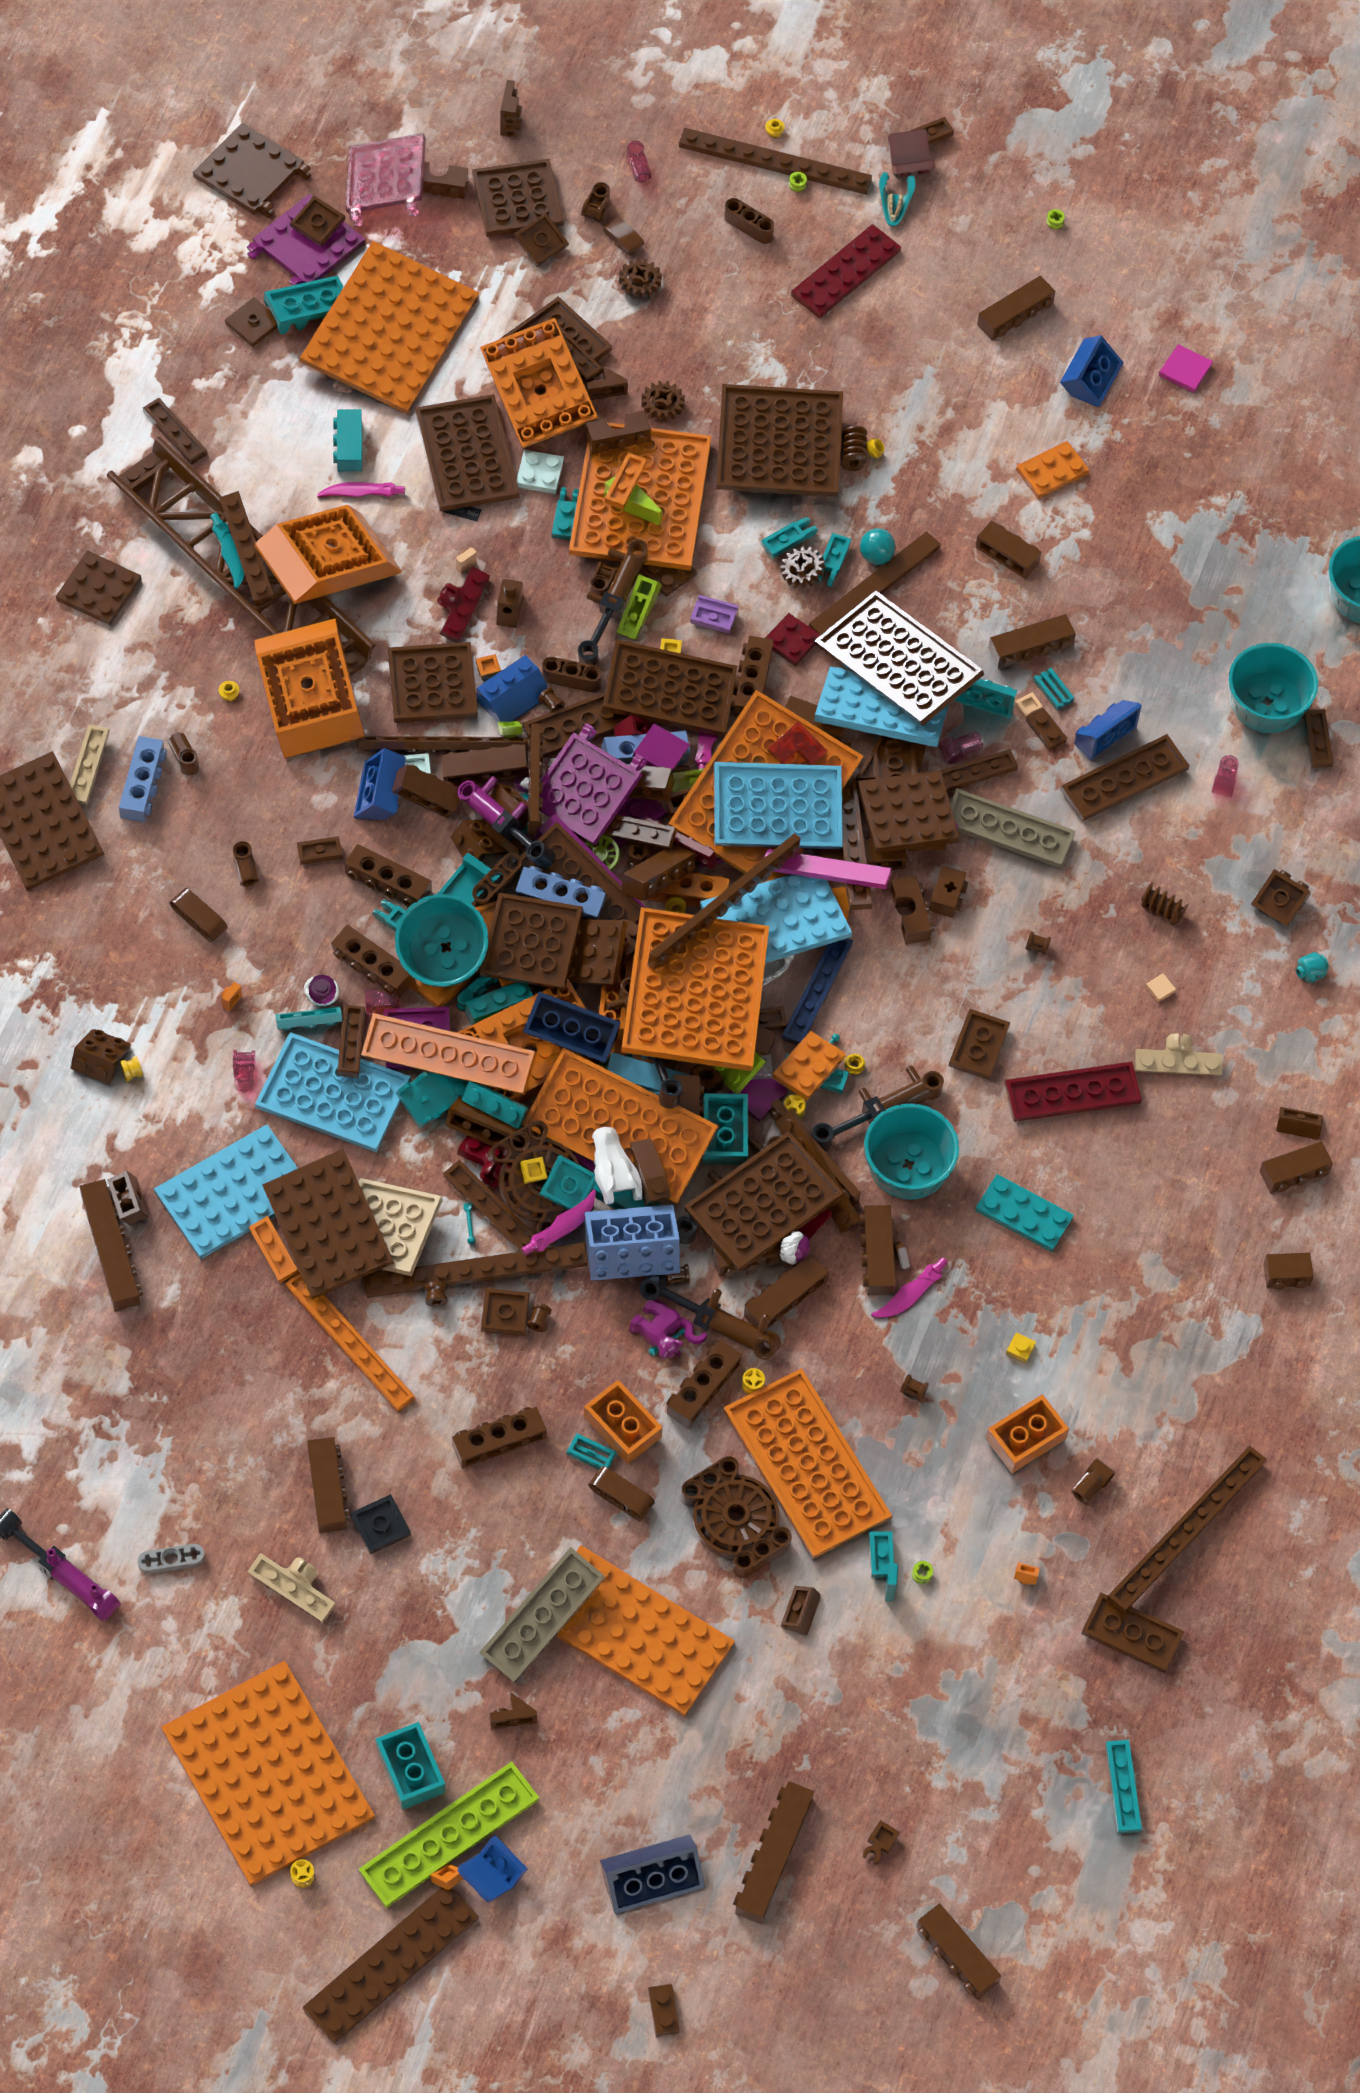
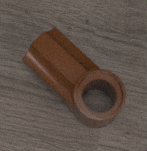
(183, 752)
(245, 864)
(1095, 1477)

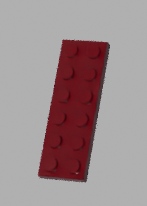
(845, 271)
(1073, 1091)

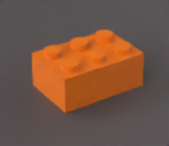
(623, 1422)
(1027, 1433)

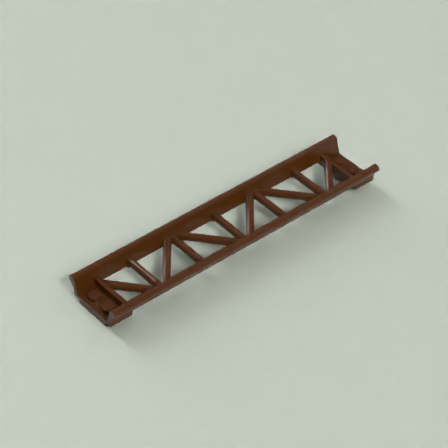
(163, 457)

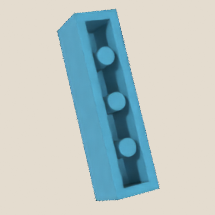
(638, 1072)

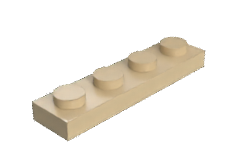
(88, 762)

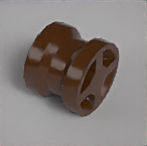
(435, 1294)

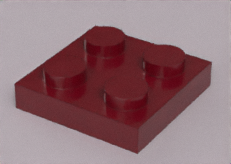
(792, 639)

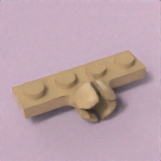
(1178, 1059)
(293, 1584)

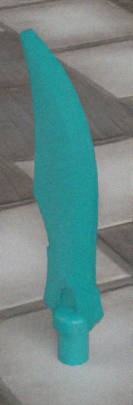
(228, 549)

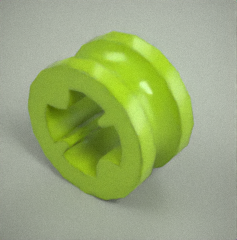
(795, 186)
(1059, 215)
(919, 1578)

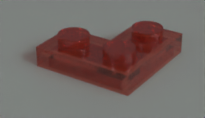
(797, 740)

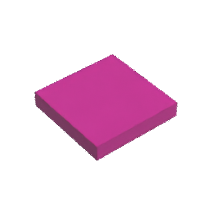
(1185, 368)

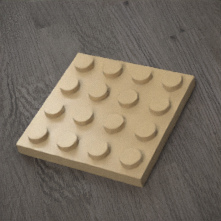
(403, 1220)

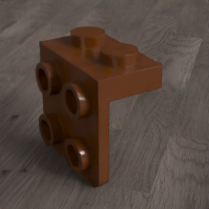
(473, 840)
(98, 1055)

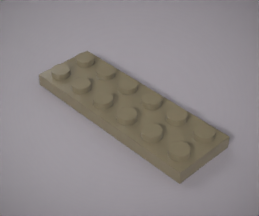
(1011, 828)
(542, 1615)

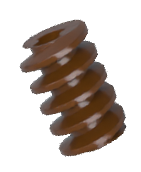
(854, 448)
(1163, 905)

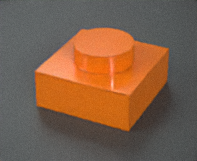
(488, 666)
(231, 996)
(1026, 1573)
(446, 1876)

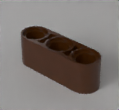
(749, 220)
(564, 667)
(499, 869)
(198, 914)
(621, 1493)

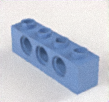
(619, 745)
(145, 750)
(531, 876)

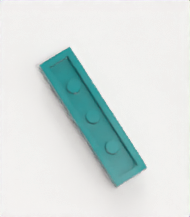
(1123, 1786)

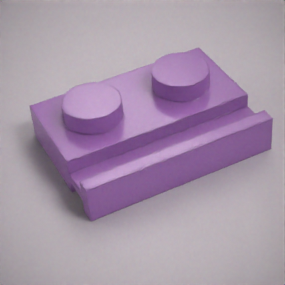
(714, 614)

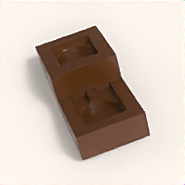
(625, 235)

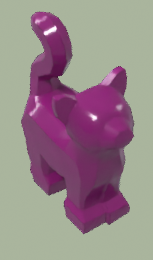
(662, 1326)

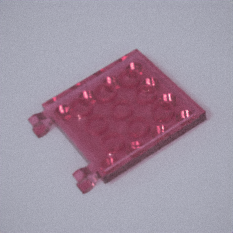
(385, 175)

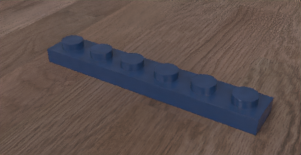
(816, 991)

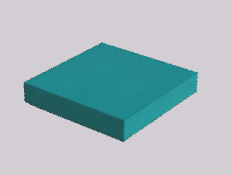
(567, 1183)

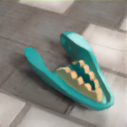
(895, 205)

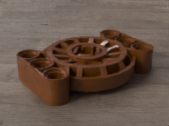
(523, 1195)
(733, 1538)

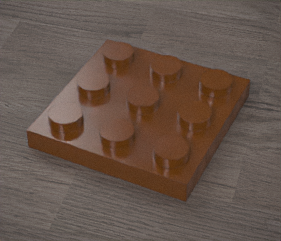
(98, 587)
(598, 952)

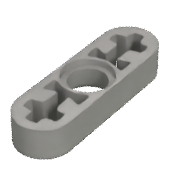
(177, 1550)

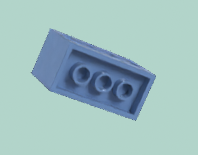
(632, 1242)

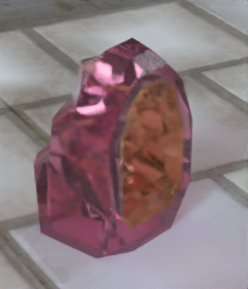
(377, 1001)

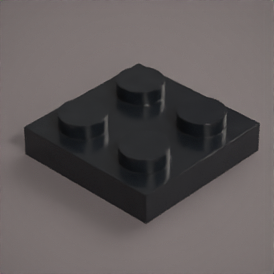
(380, 1524)

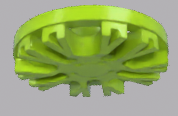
(602, 852)

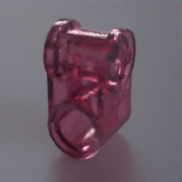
(1225, 778)
(244, 1066)

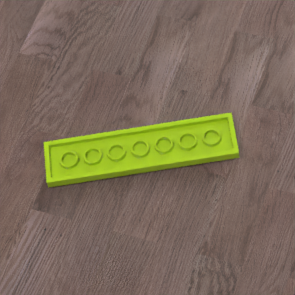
(448, 1834)

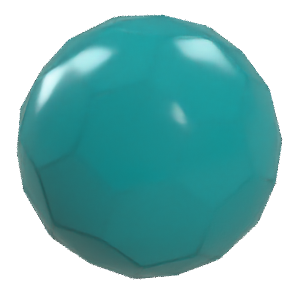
(877, 546)

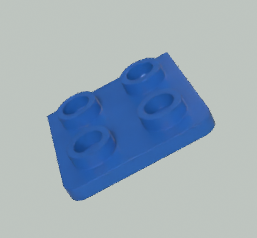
(493, 1870)

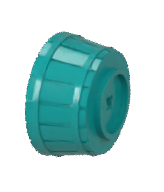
(1345, 578)
(1273, 673)
(439, 921)
(914, 1135)

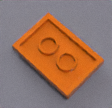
(1052, 469)
(809, 1065)

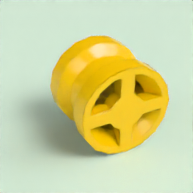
(131, 1068)
(796, 1102)
(754, 1376)
(302, 1868)

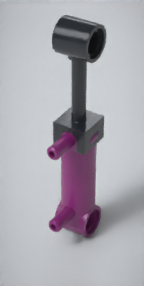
(503, 821)
(56, 1566)

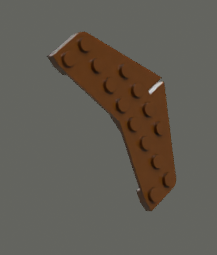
(894, 758)

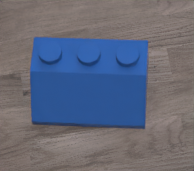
(1092, 371)
(512, 691)
(1107, 728)
(375, 793)

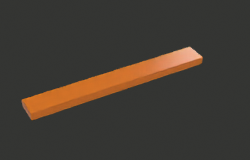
(352, 1345)

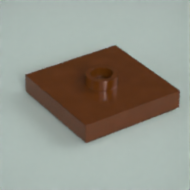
(317, 221)
(541, 239)
(252, 322)
(505, 1312)

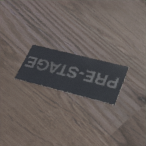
(469, 513)

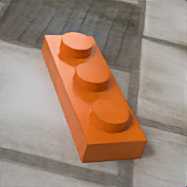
(625, 481)
(274, 1249)

